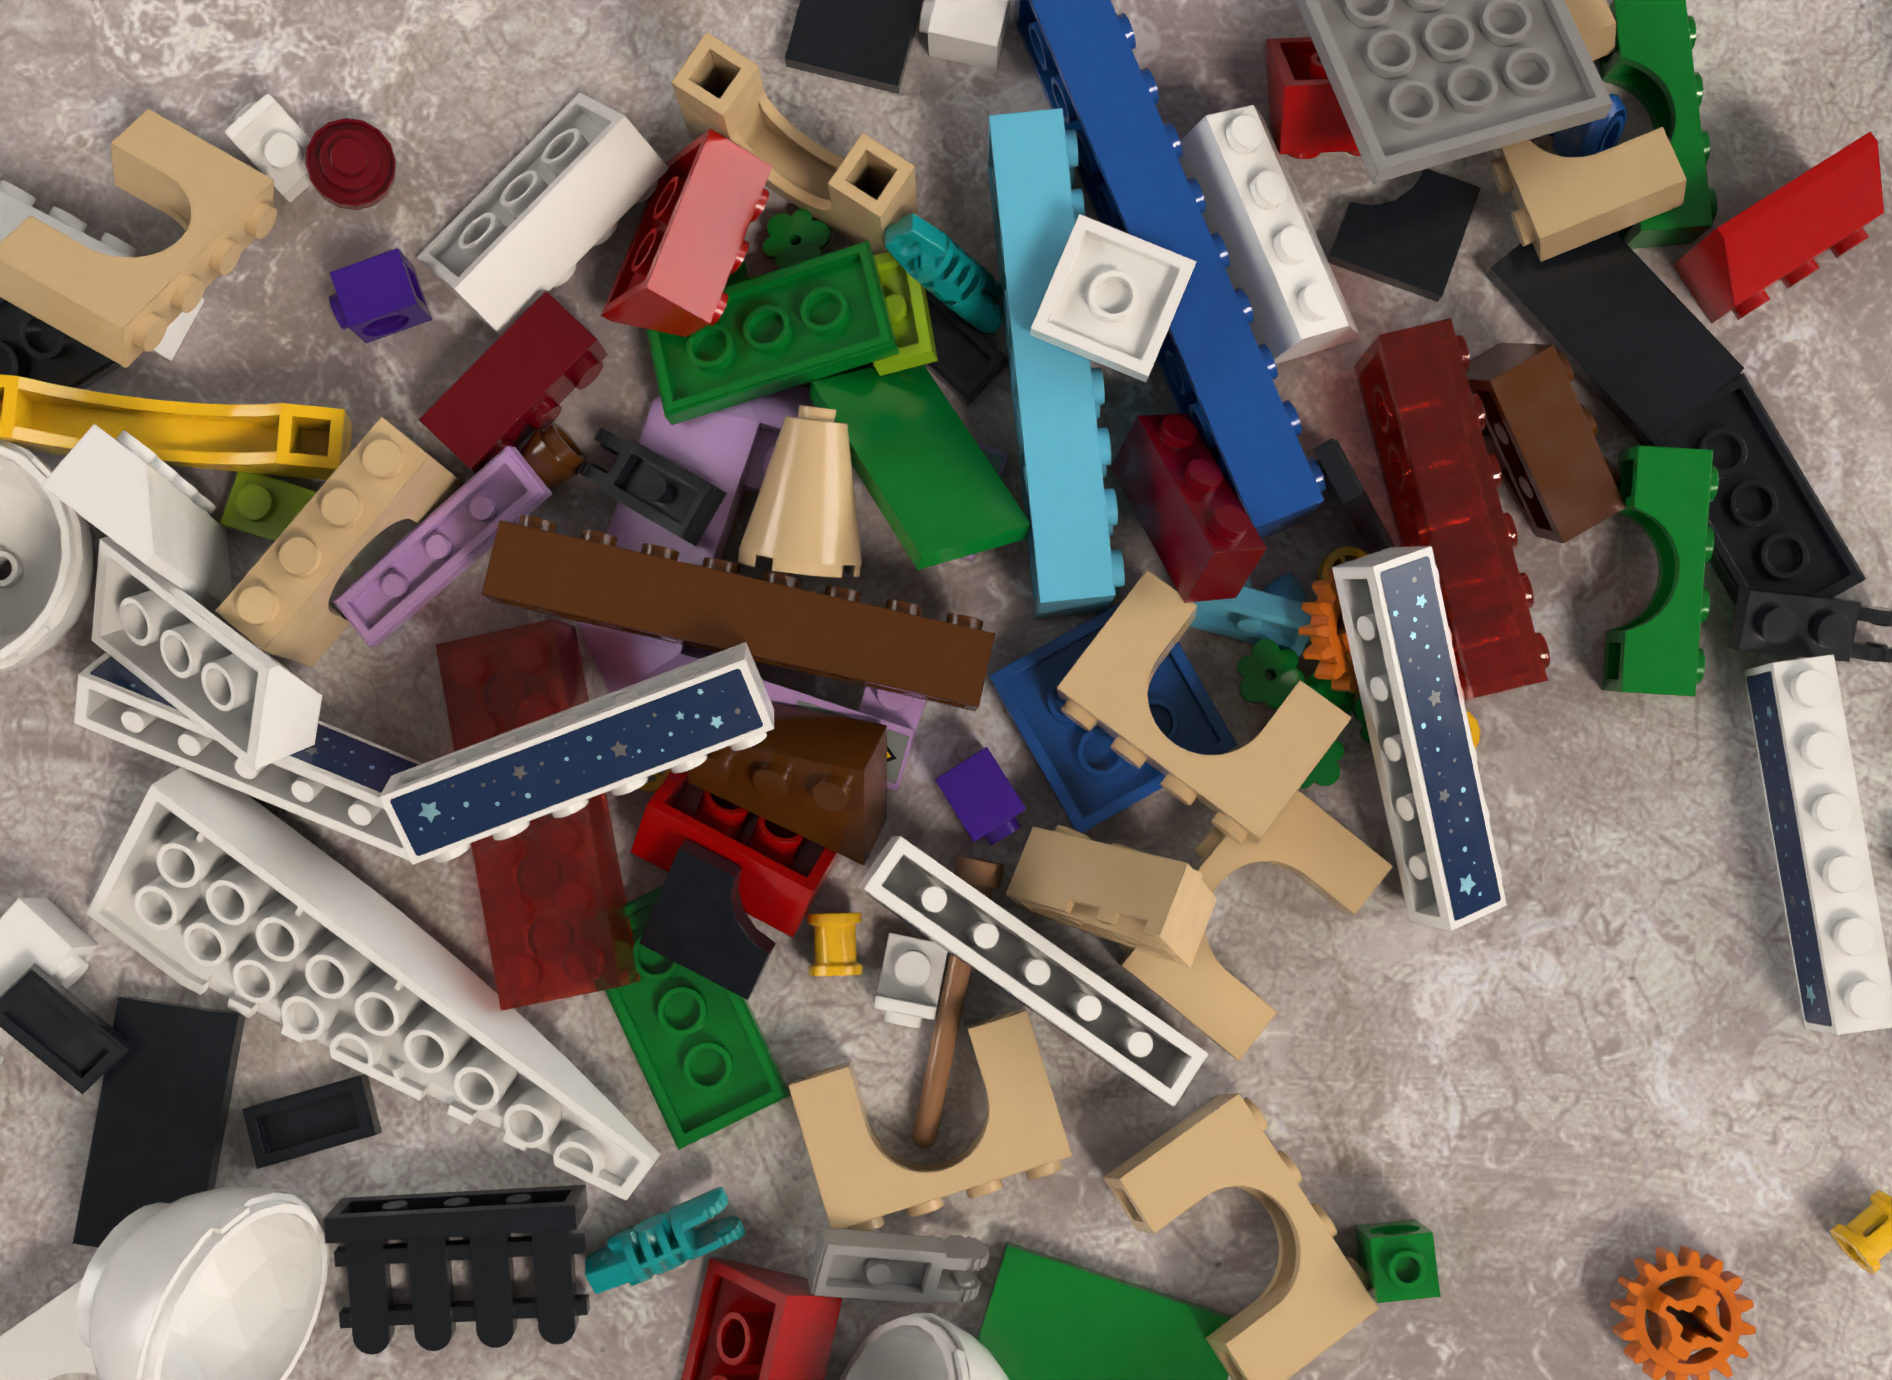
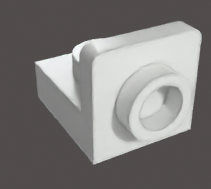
(273, 144)
(910, 980)

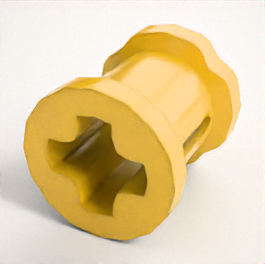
(835, 944)
(1869, 1234)

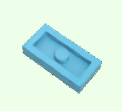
(1259, 614)

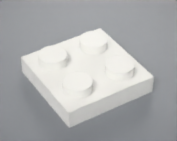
(1112, 298)

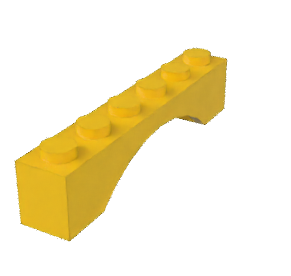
(225, 437)

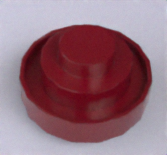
(351, 164)

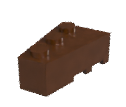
(1544, 439)
(809, 776)

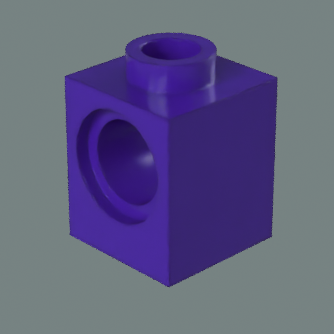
(378, 296)
(982, 797)

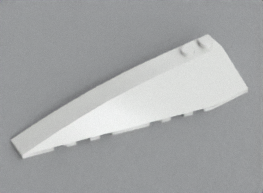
(286, 932)

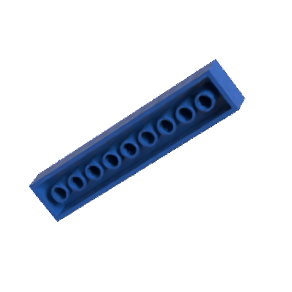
(1140, 188)

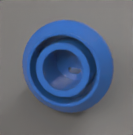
(1592, 136)

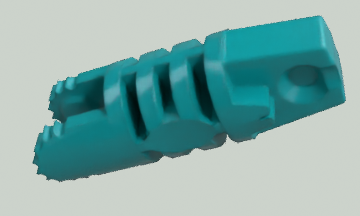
(946, 271)
(663, 1242)

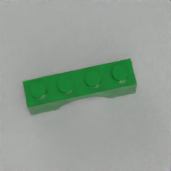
(1658, 68)
(1669, 499)

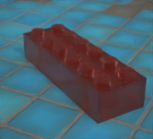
(1448, 499)
(556, 887)

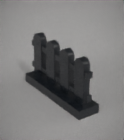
(428, 1224)

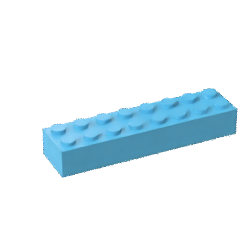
(1051, 388)

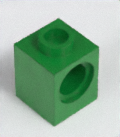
(1398, 1260)

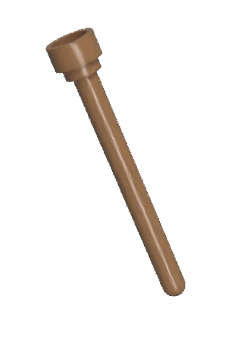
(984, 877)

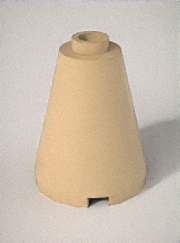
(807, 501)

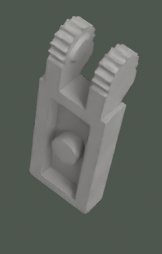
(896, 1266)

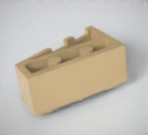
(1113, 893)

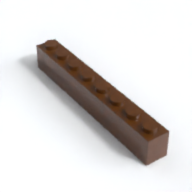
(718, 609)

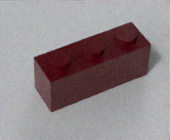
(516, 384)
(1187, 508)

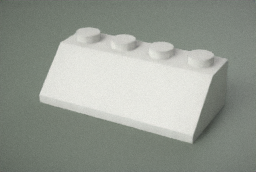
(544, 212)
(1266, 235)
(146, 511)
(200, 662)

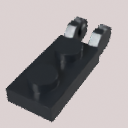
(655, 487)
(1805, 626)

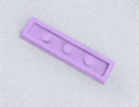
(441, 547)

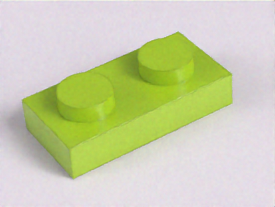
(909, 318)
(263, 505)

